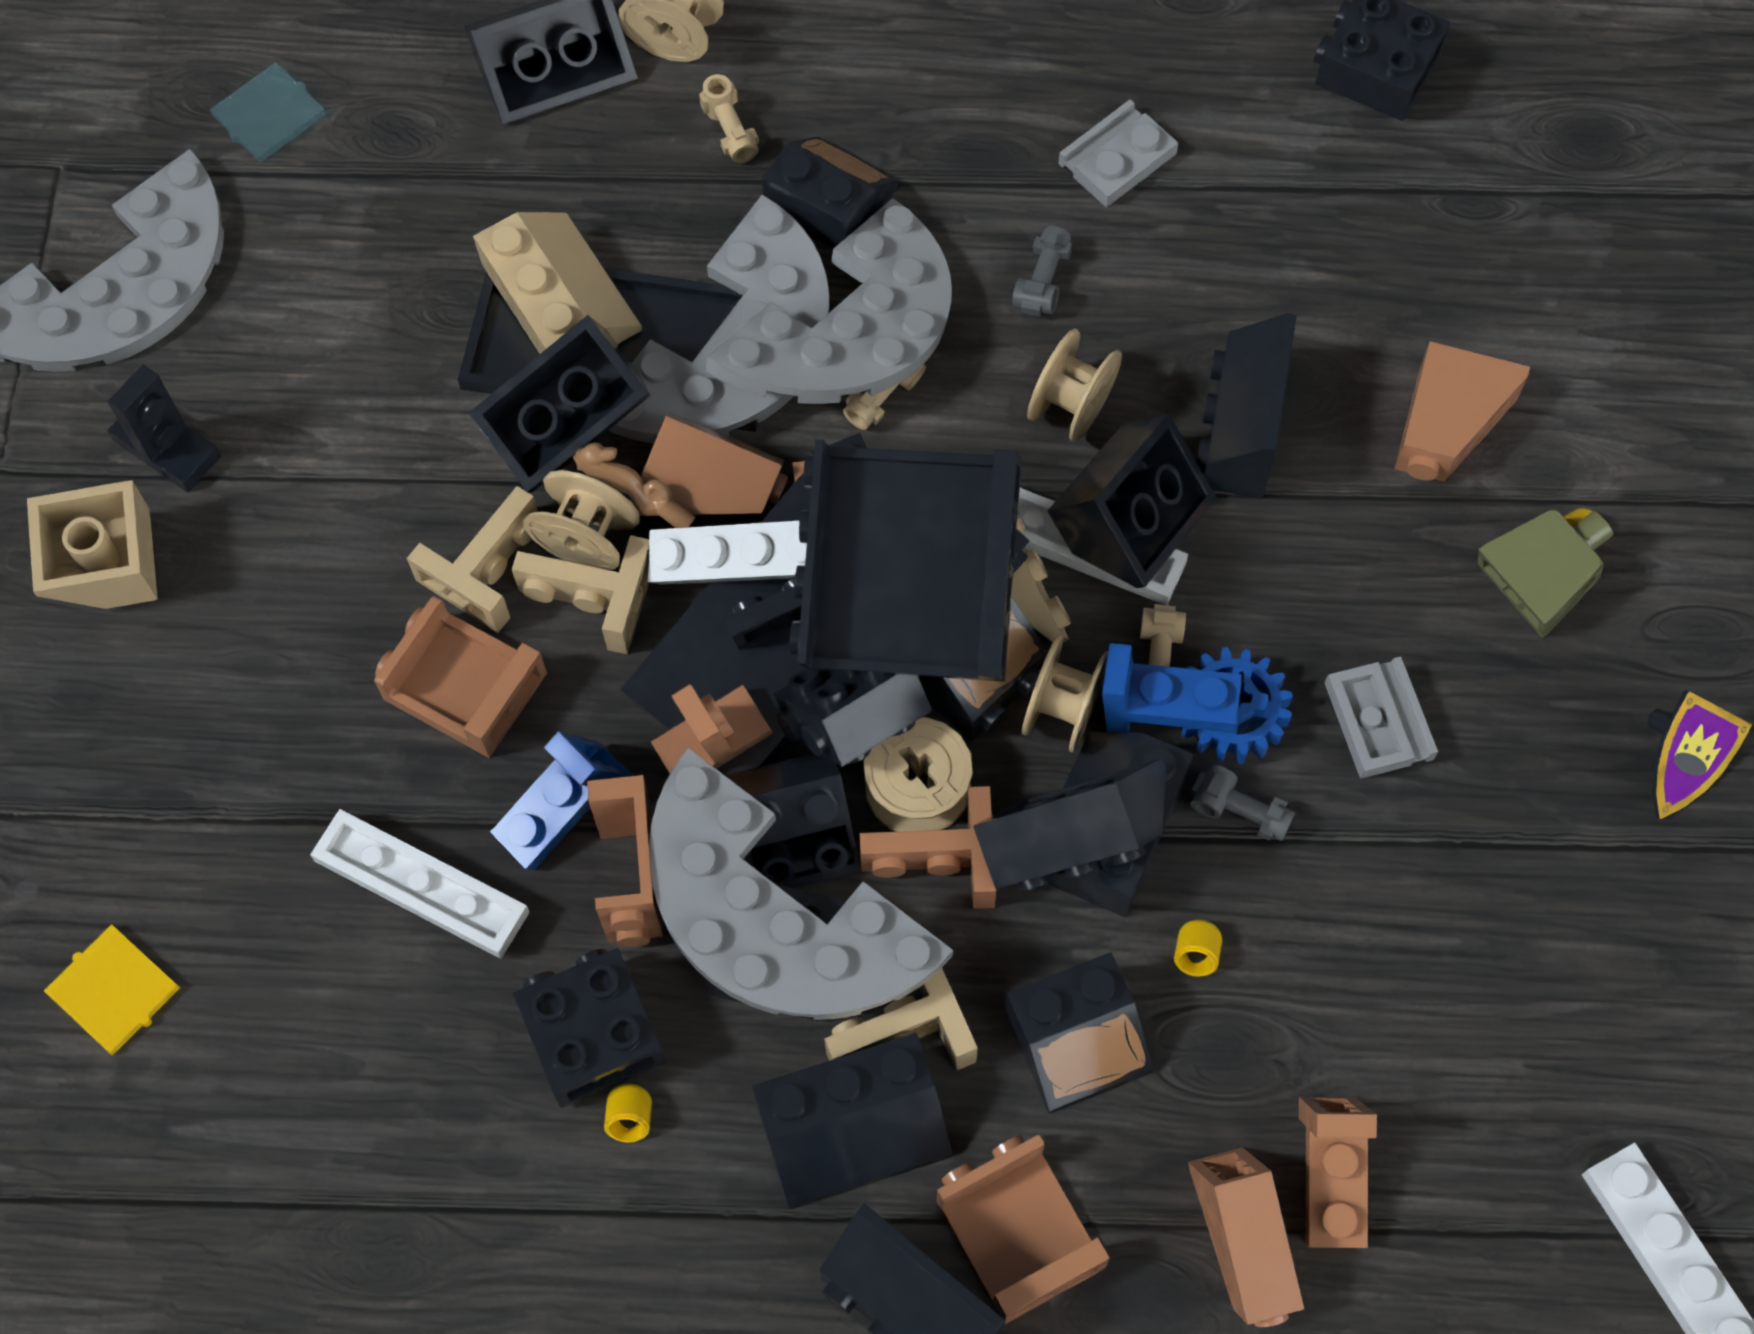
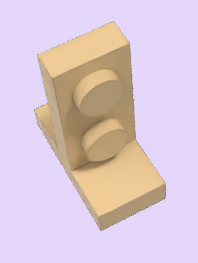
(479, 564)
(592, 588)
(932, 1013)

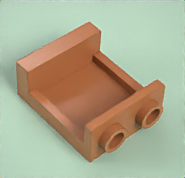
(459, 678)

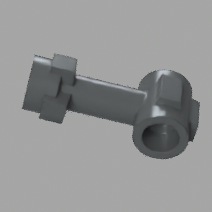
(1038, 294)
(1216, 792)

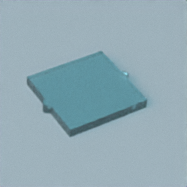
(268, 112)

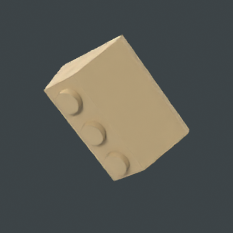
(551, 277)

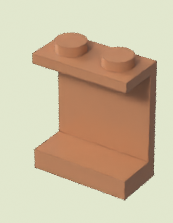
(623, 810)
(1018, 1228)

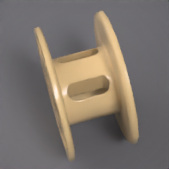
(651, 22)
(1074, 385)
(590, 504)
(1065, 693)
(907, 804)

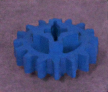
(1257, 710)

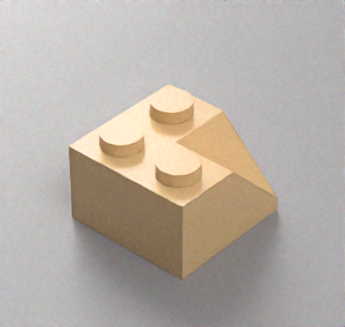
(93, 546)

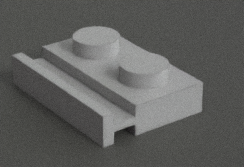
(1118, 153)
(1380, 717)

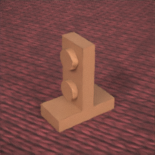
(712, 728)
(936, 850)
(1337, 1170)

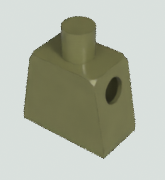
(1546, 565)

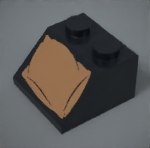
(826, 188)
(984, 704)
(1079, 1032)

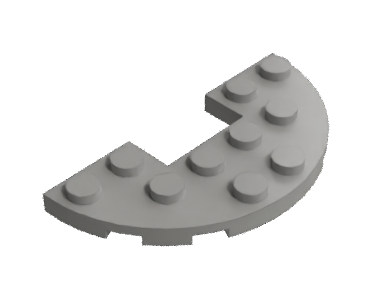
(766, 263)
(131, 295)
(865, 341)
(755, 935)

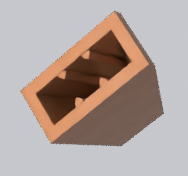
(1454, 408)
(712, 470)
(1248, 1236)

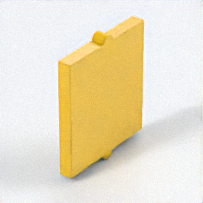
(111, 989)

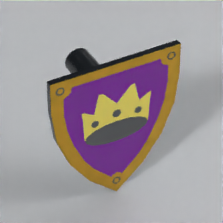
(1692, 751)

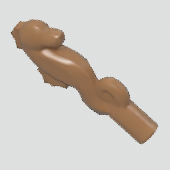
(650, 499)

